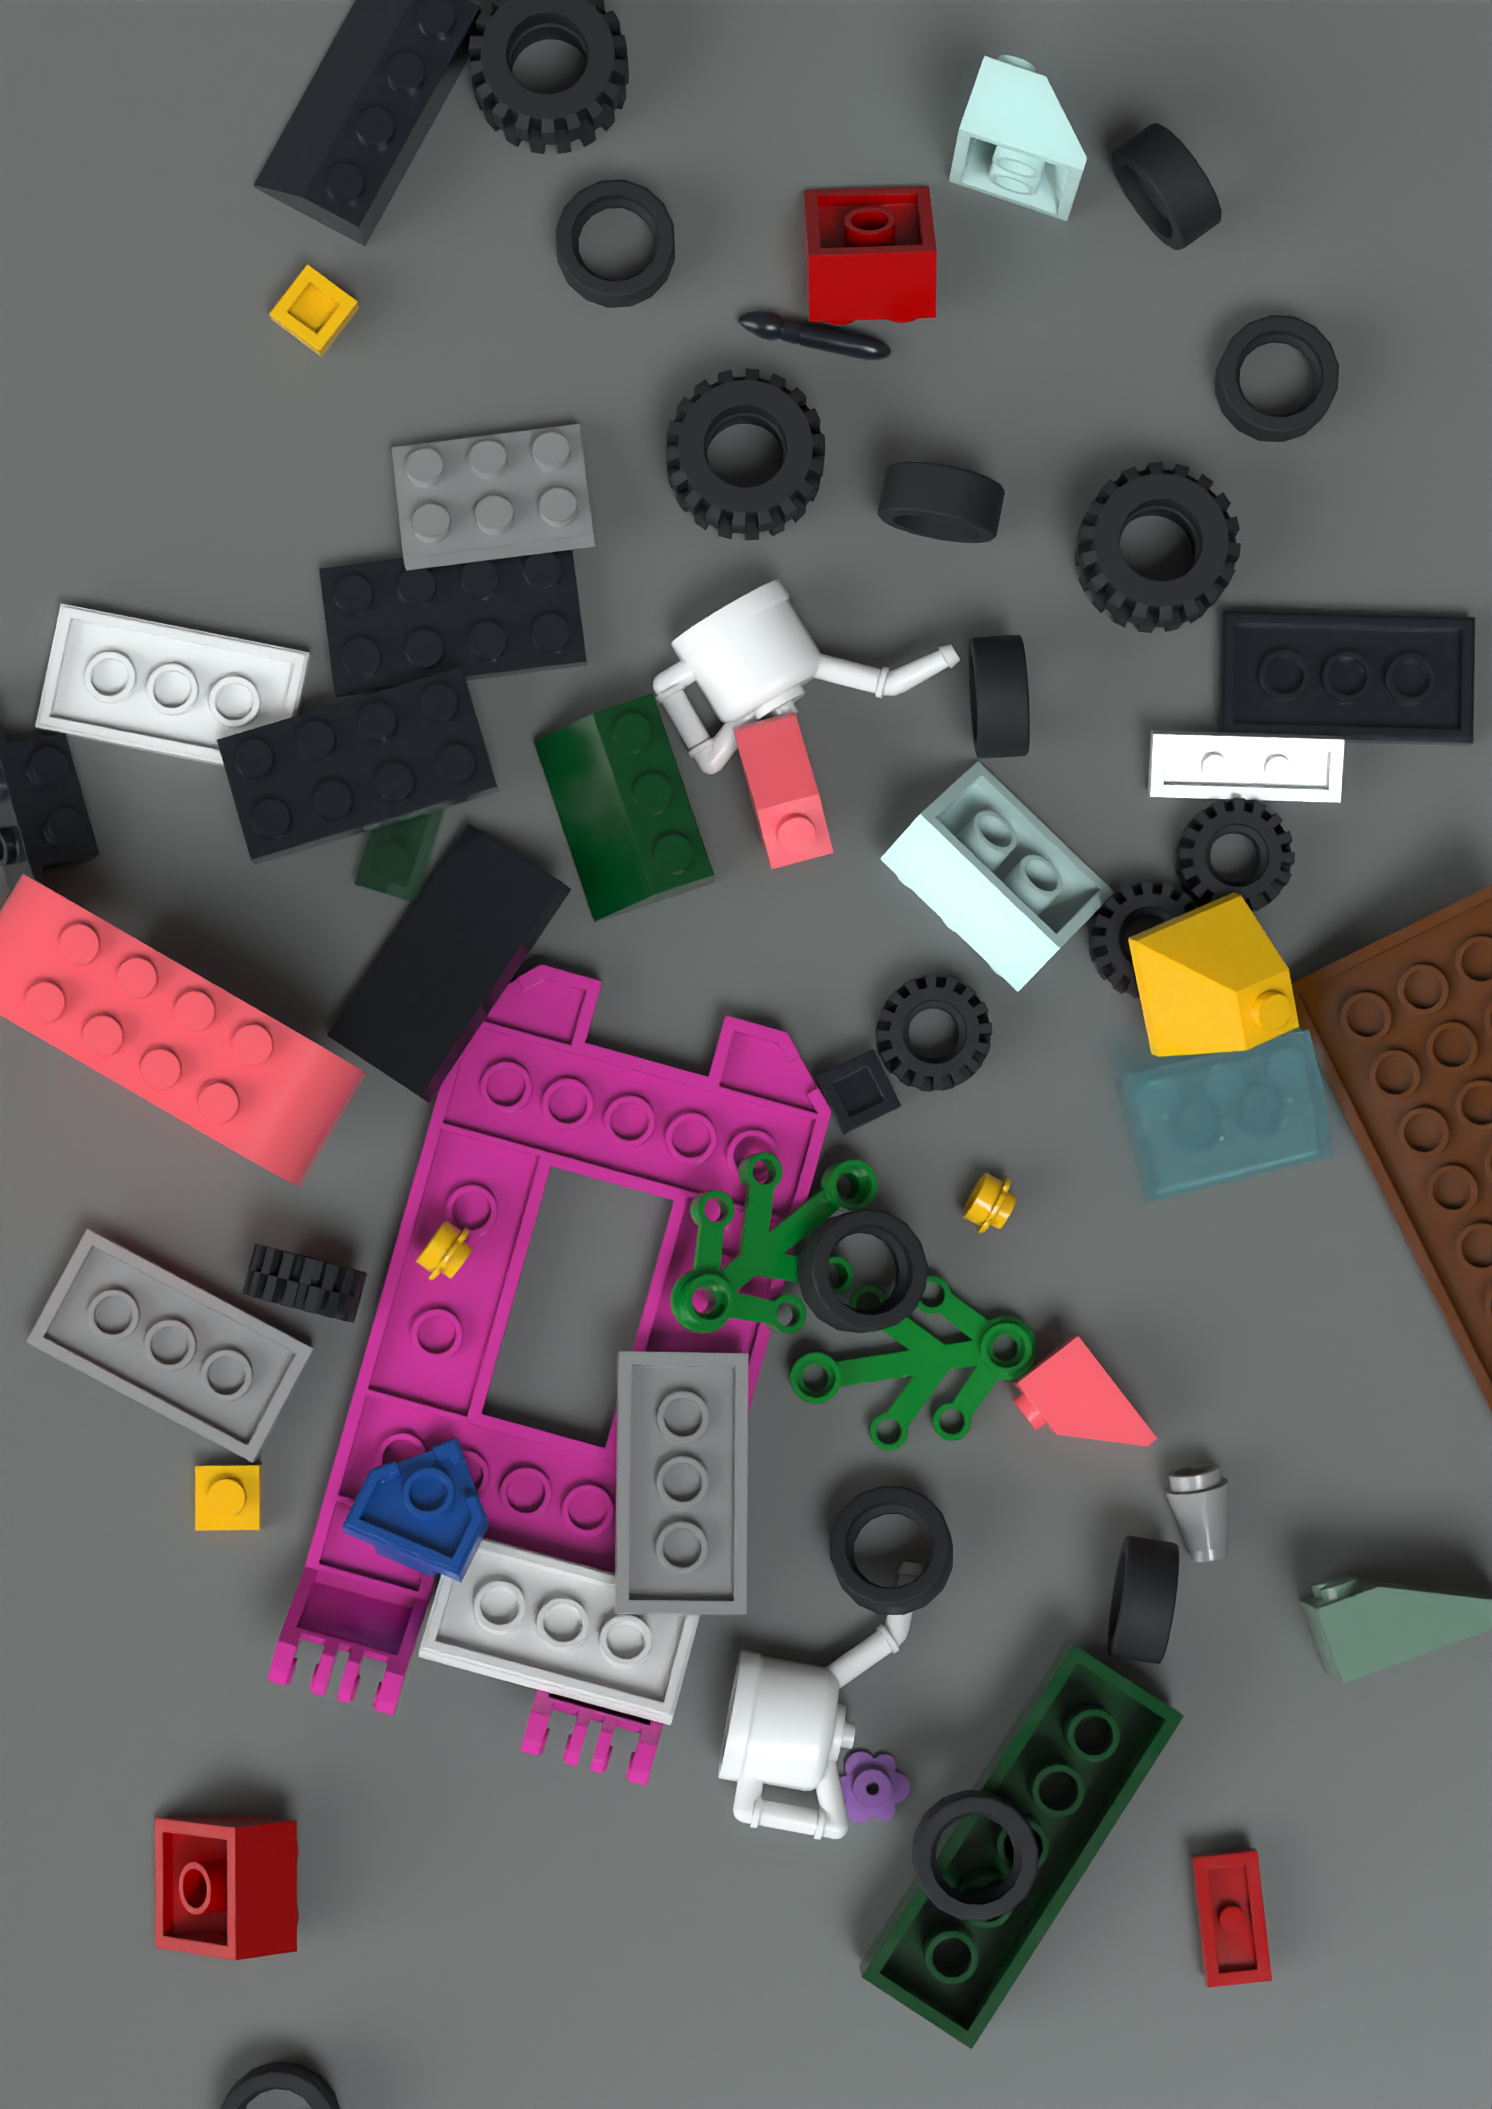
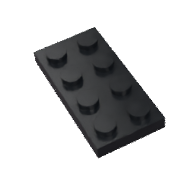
(474, 615)
(357, 765)

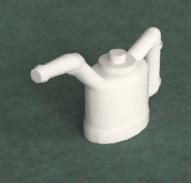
(754, 665)
(790, 1729)

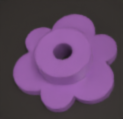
(860, 1771)

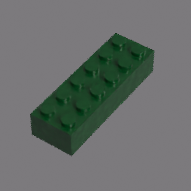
(1071, 1775)

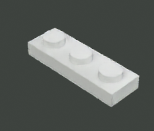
(1246, 766)

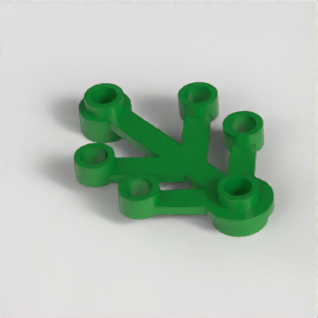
(762, 1248)
(928, 1363)

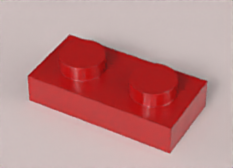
(1231, 1917)

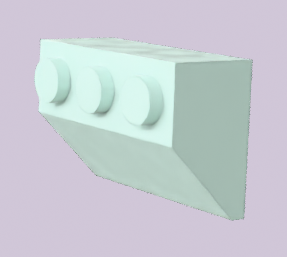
(1018, 140)
(996, 875)

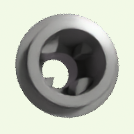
(1201, 1509)

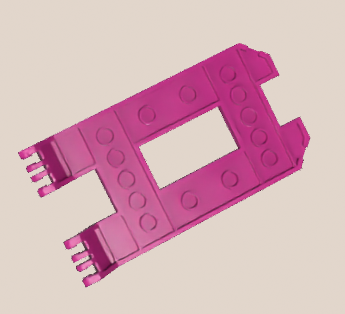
(506, 1113)

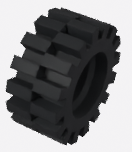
(1242, 819)
(1113, 919)
(961, 1005)
(304, 1283)

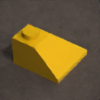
(1212, 982)

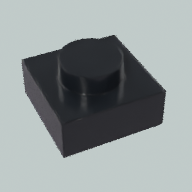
(858, 1092)

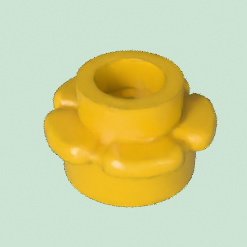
(989, 1203)
(445, 1251)

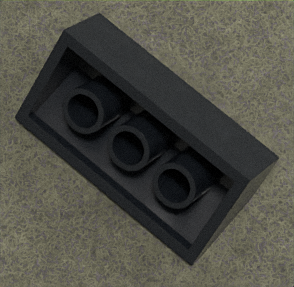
(369, 110)

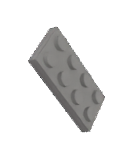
(170, 1345)
(681, 1483)

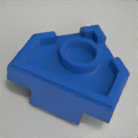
(422, 1512)

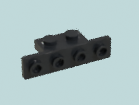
(41, 809)

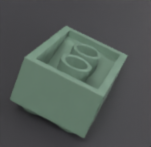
(1379, 1624)

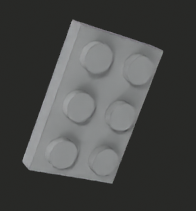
(492, 497)

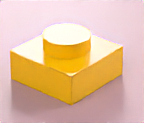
(314, 310)
(228, 1497)

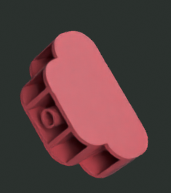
(169, 1033)

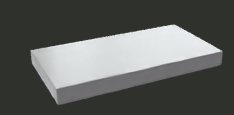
(163, 684)
(558, 1633)

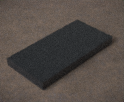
(1348, 676)
(449, 962)

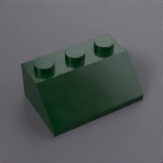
(624, 808)

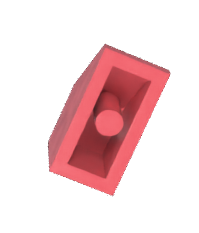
(783, 790)
(1078, 1398)

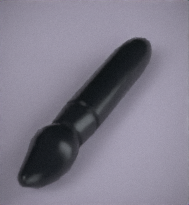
(772, 327)

